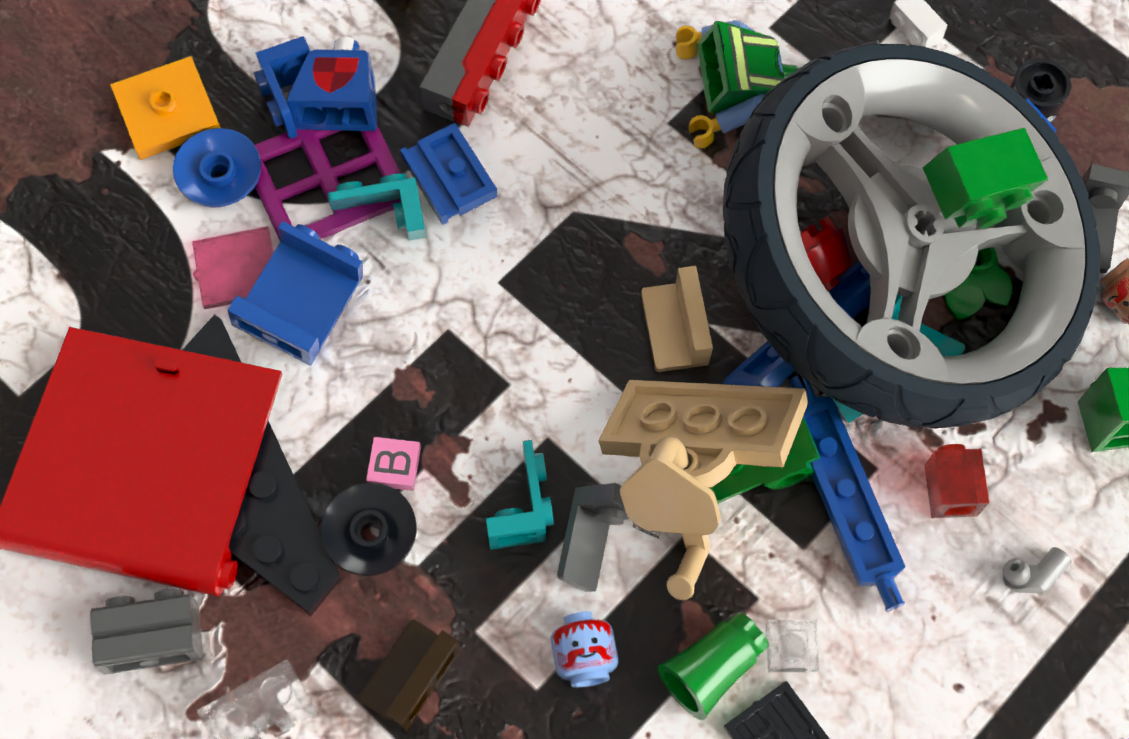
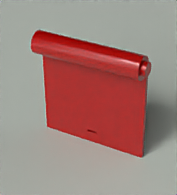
(138, 462)

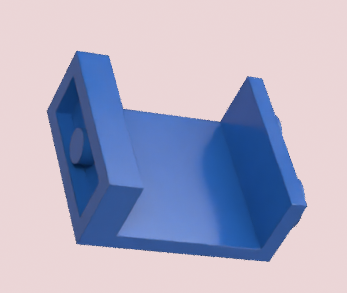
(299, 293)

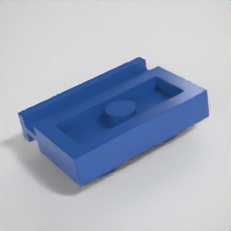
(449, 173)

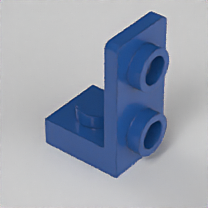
(280, 69)

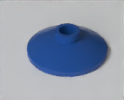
(216, 152)

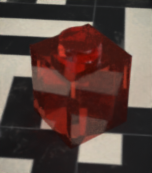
(956, 482)

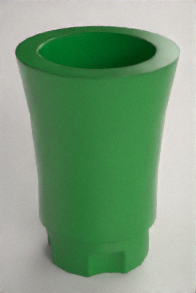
(713, 664)

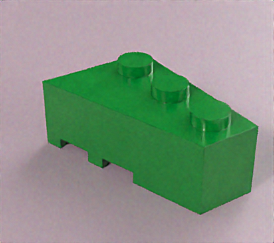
(1106, 410)

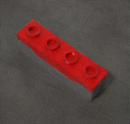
(474, 57)

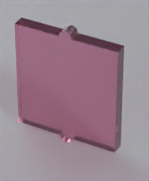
(230, 264)

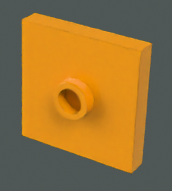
(164, 107)

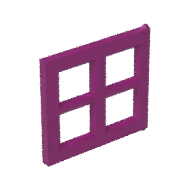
(325, 177)

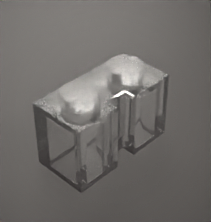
(258, 704)

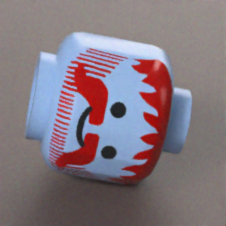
(584, 650)

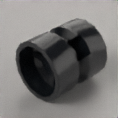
(1044, 85)

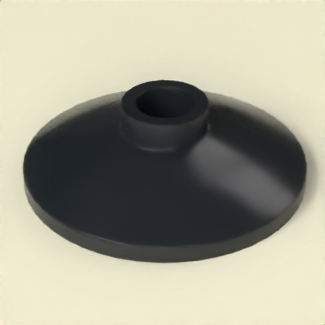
(366, 507)

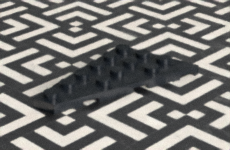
(274, 525)

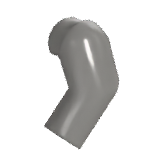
(1036, 578)

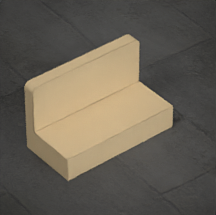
(677, 323)

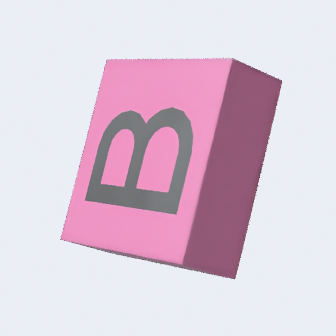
(394, 463)

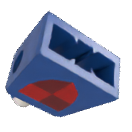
(335, 90)

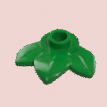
(983, 283)

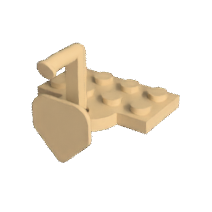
(690, 442)

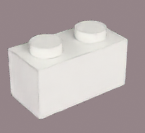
(918, 22)

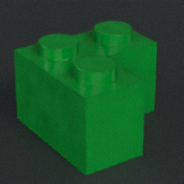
(985, 177)

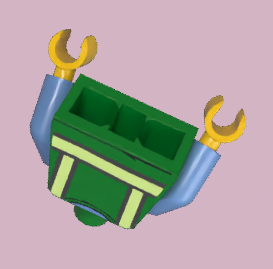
(735, 71)

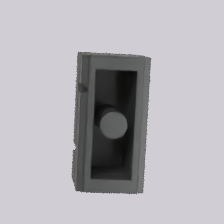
(145, 632)

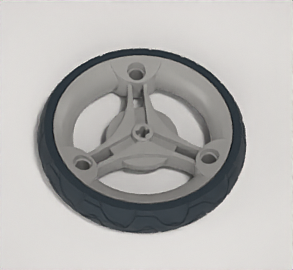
(904, 239)

